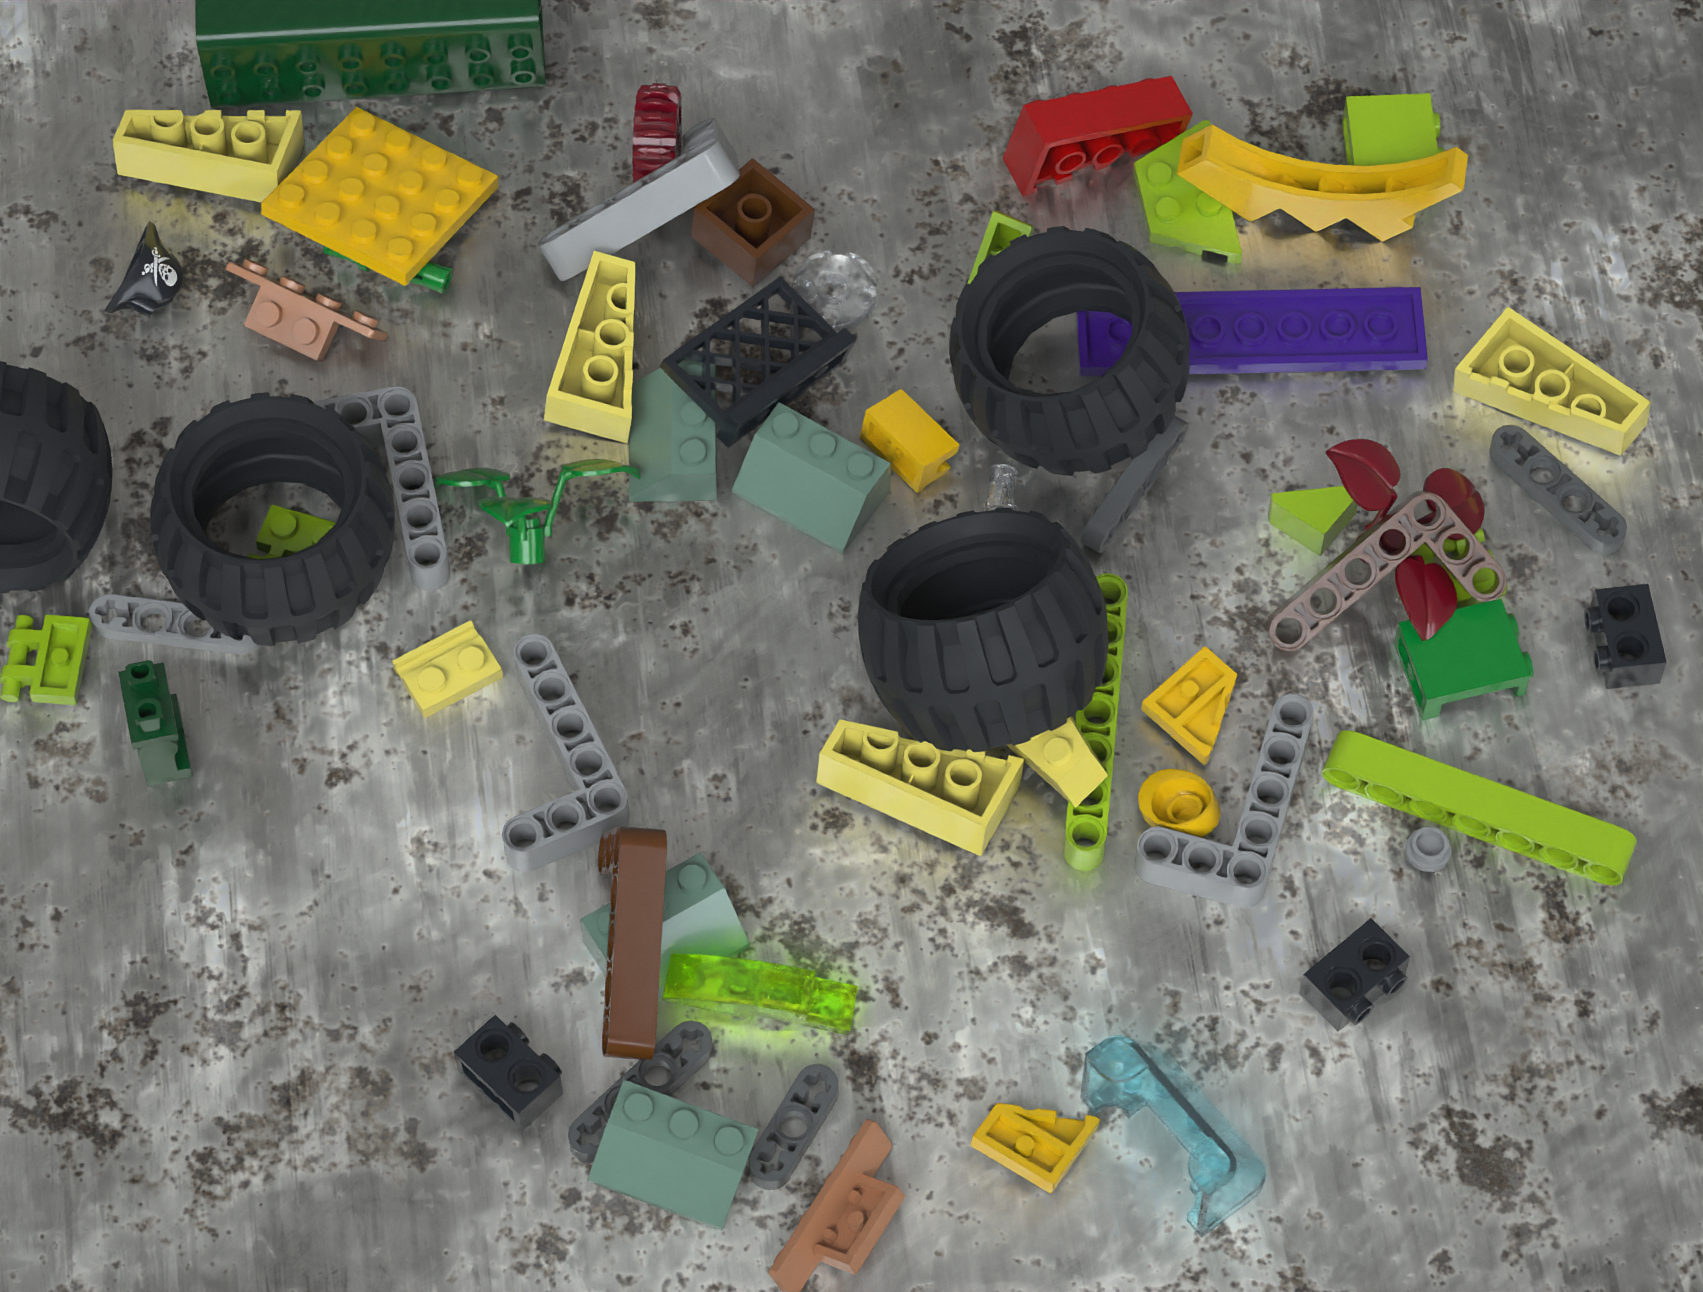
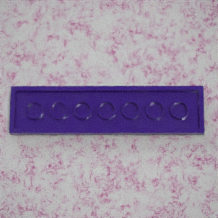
(1279, 331)

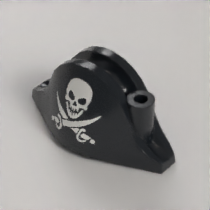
(150, 278)

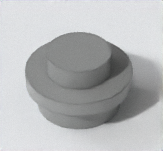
(1428, 849)

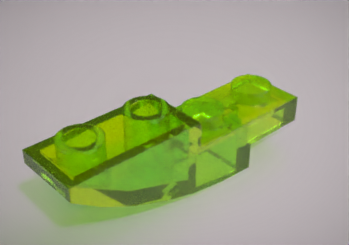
(759, 989)

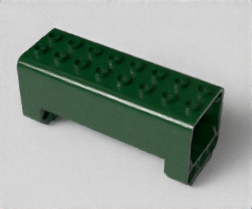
(365, 48)

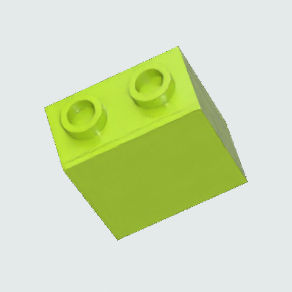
(1389, 129)

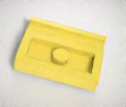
(447, 669)

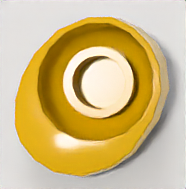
(1179, 802)

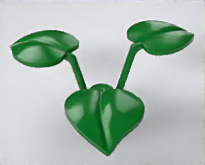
(525, 530)

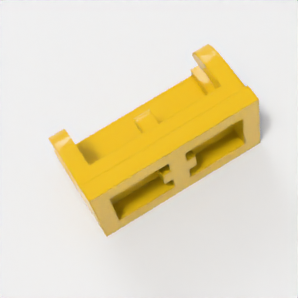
(908, 440)

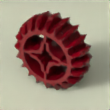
(656, 128)

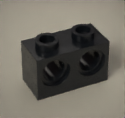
(1634, 636)
(1347, 969)
(500, 1077)

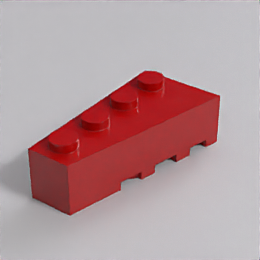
(1093, 130)

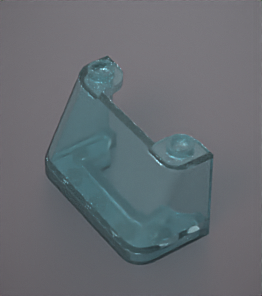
(1220, 1163)

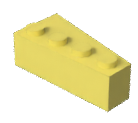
(210, 151)
(595, 364)
(1550, 384)
(1063, 761)
(935, 790)

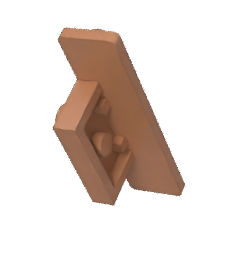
(296, 318)
(844, 1216)

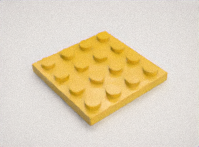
(380, 195)

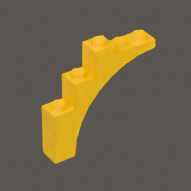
(1316, 193)

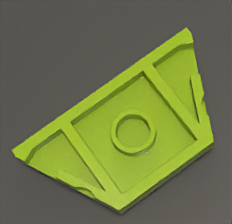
(1179, 211)

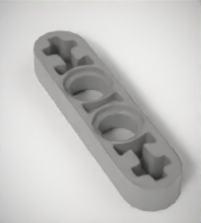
(170, 634)

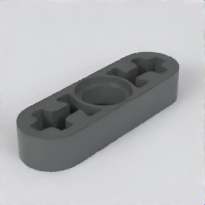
(799, 1092)

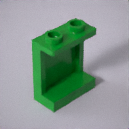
(1464, 658)

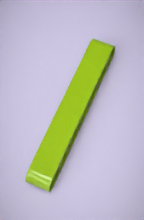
(1479, 807)
(1092, 820)

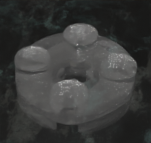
(848, 271)

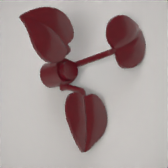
(1369, 478)

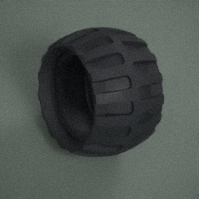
(1049, 279)
(259, 444)
(51, 479)
(983, 629)

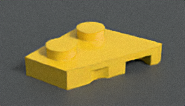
(1193, 703)
(1033, 1142)

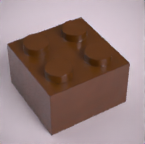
(753, 223)

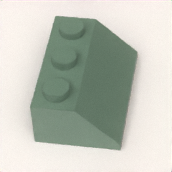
(671, 441)
(812, 478)
(695, 918)
(672, 1155)

